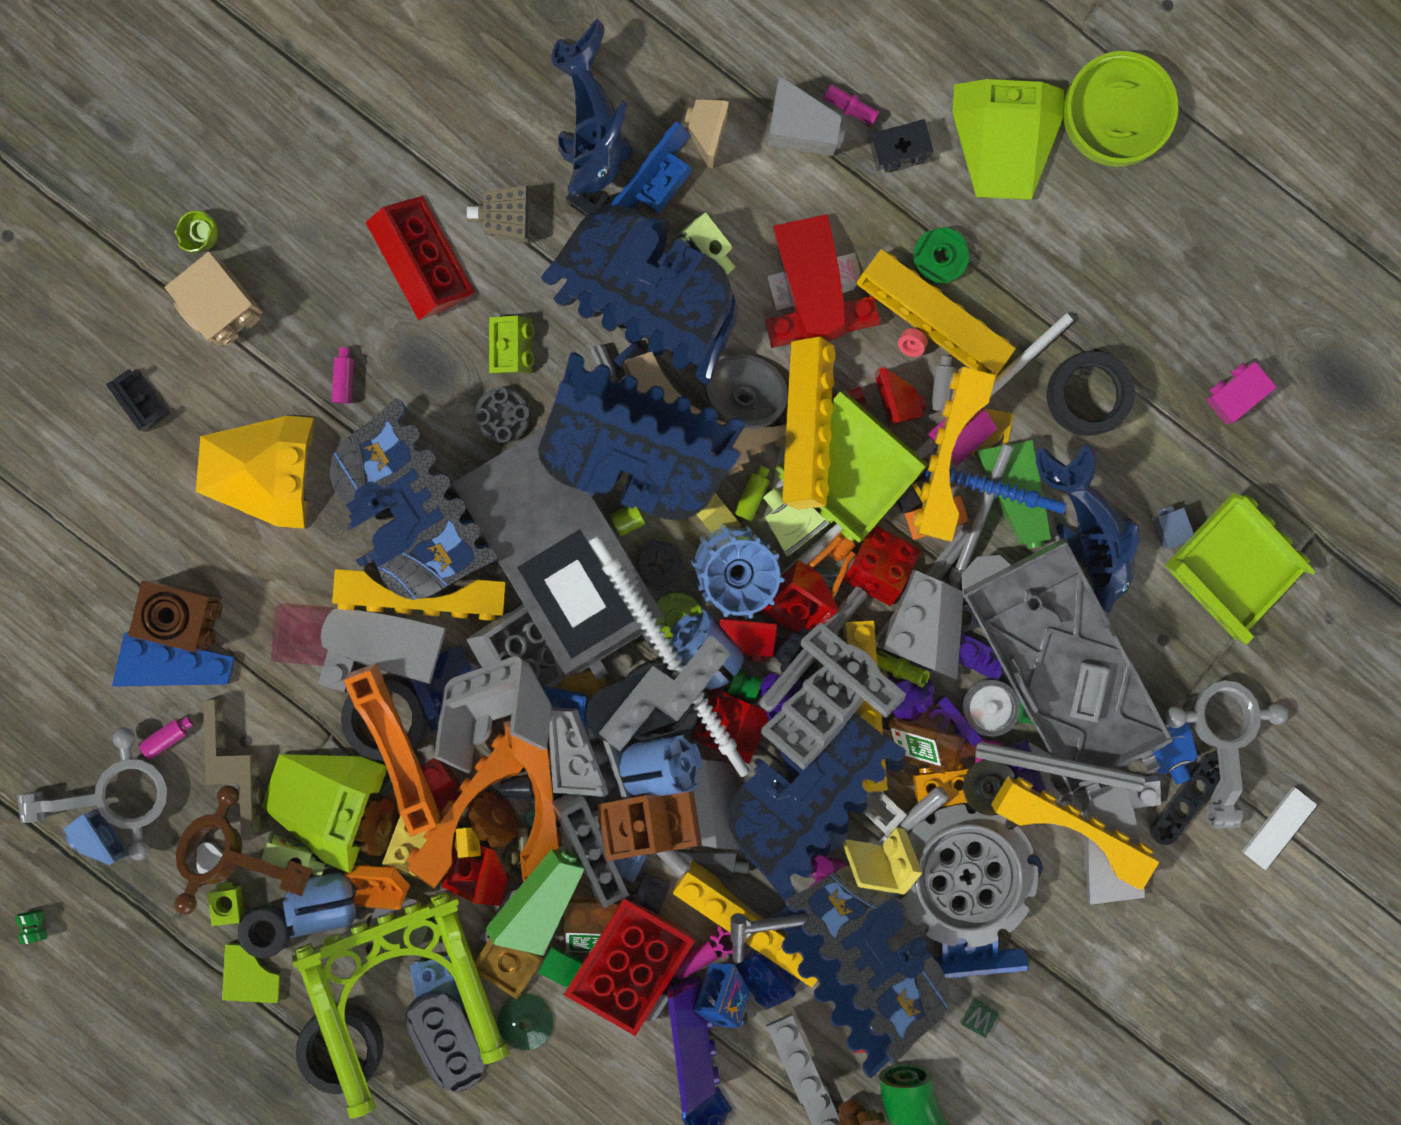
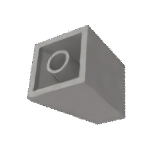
(803, 122)

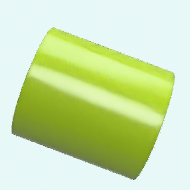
(627, 520)

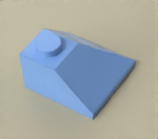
(95, 838)

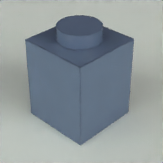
(1172, 527)

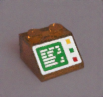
(927, 746)
(584, 923)

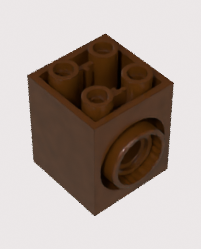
(193, 619)

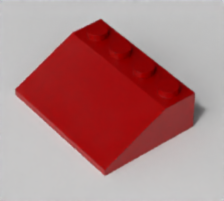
(630, 966)

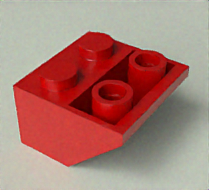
(741, 720)

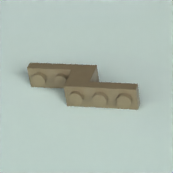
(231, 768)

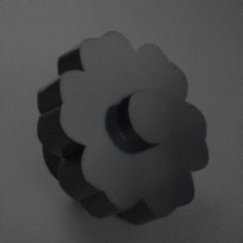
(789, 648)

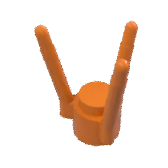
(838, 549)

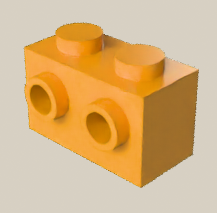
(951, 782)

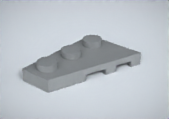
(572, 757)

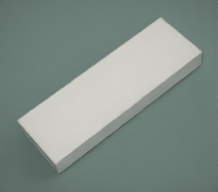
(1279, 828)

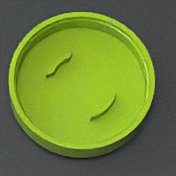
(1120, 108)

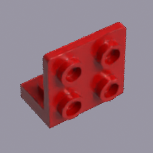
(882, 565)

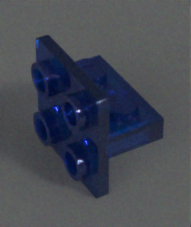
(767, 980)

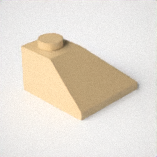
(706, 126)

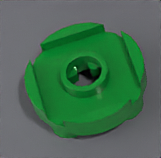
(940, 239)

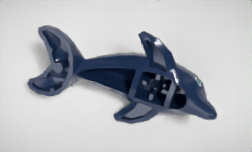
(597, 139)
(1103, 539)

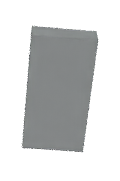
(1089, 691)

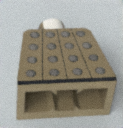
(504, 213)

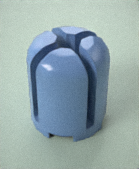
(692, 632)
(660, 768)
(321, 917)

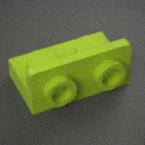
(510, 345)

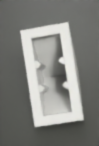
(883, 812)

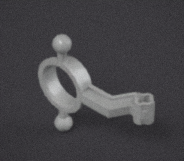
(34, 806)
(1224, 811)

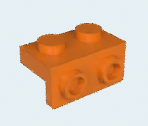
(378, 886)

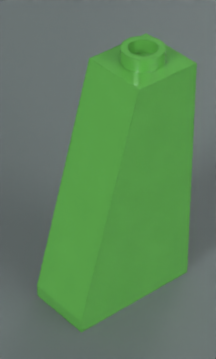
(1027, 524)
(538, 904)

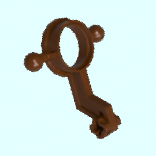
(293, 878)

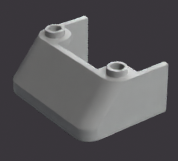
(485, 695)

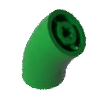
(910, 1096)

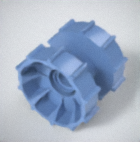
(740, 593)

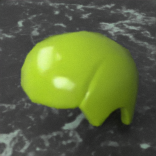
(196, 232)

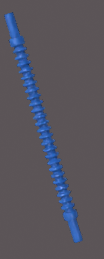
(1031, 498)

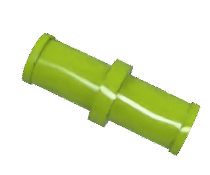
(902, 668)

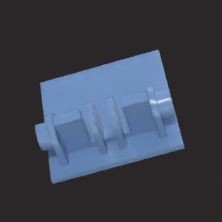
(433, 976)

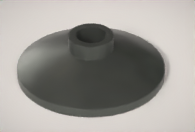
(977, 775)

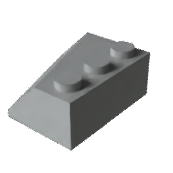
(927, 624)
(516, 636)
(713, 801)

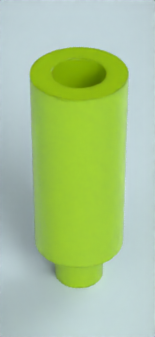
(752, 494)

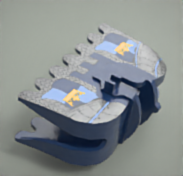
(426, 540)
(876, 992)

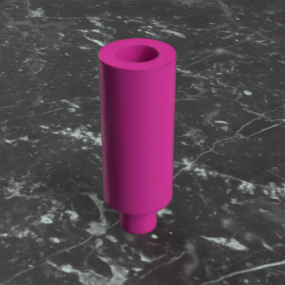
(342, 377)
(165, 737)
(696, 960)

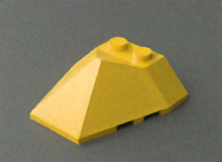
(259, 469)

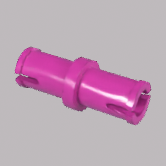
(851, 105)

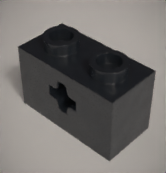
(913, 135)

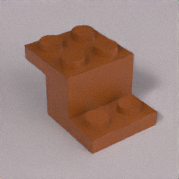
(649, 825)

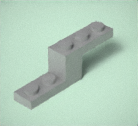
(665, 693)
(802, 1071)

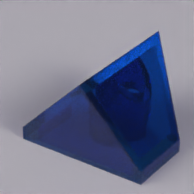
(709, 1112)

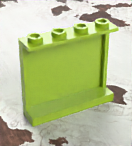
(866, 469)
(1238, 565)

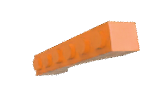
(409, 783)
(544, 832)
(435, 855)

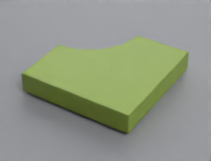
(247, 978)

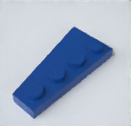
(162, 665)

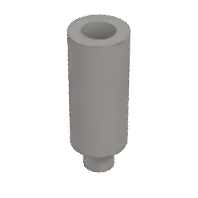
(941, 384)

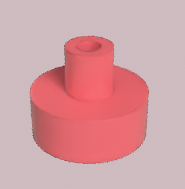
(912, 342)

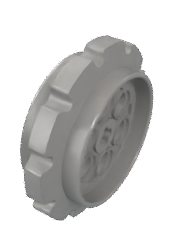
(1010, 886)

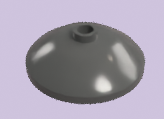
(747, 380)

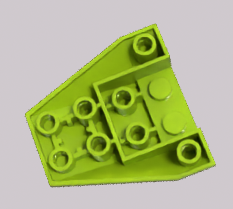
(1006, 133)
(323, 801)

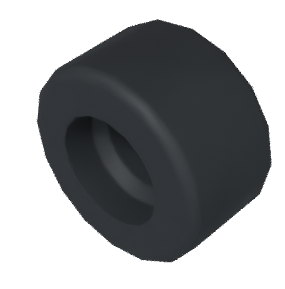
(248, 938)

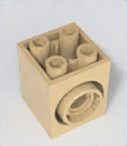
(213, 300)

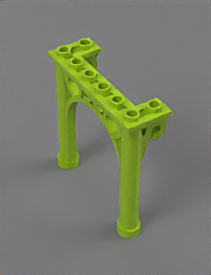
(332, 1016)

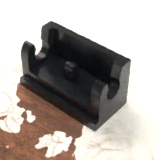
(138, 399)

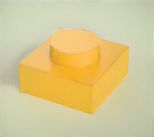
(467, 843)

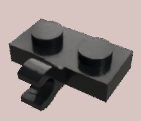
(650, 893)

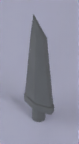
(717, 863)

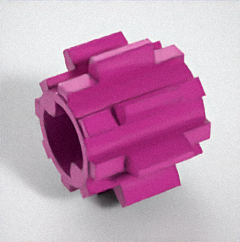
(719, 943)

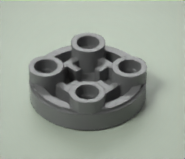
(502, 415)

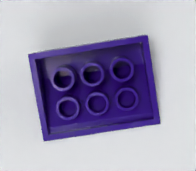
(691, 1044)

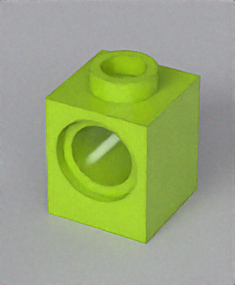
(218, 913)

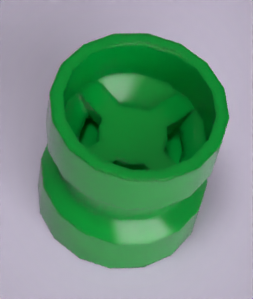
(745, 686)
(34, 932)

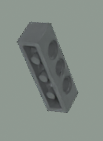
(589, 848)

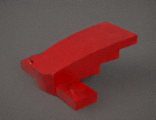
(814, 287)

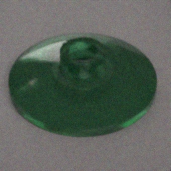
(526, 1008)

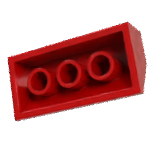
(419, 257)

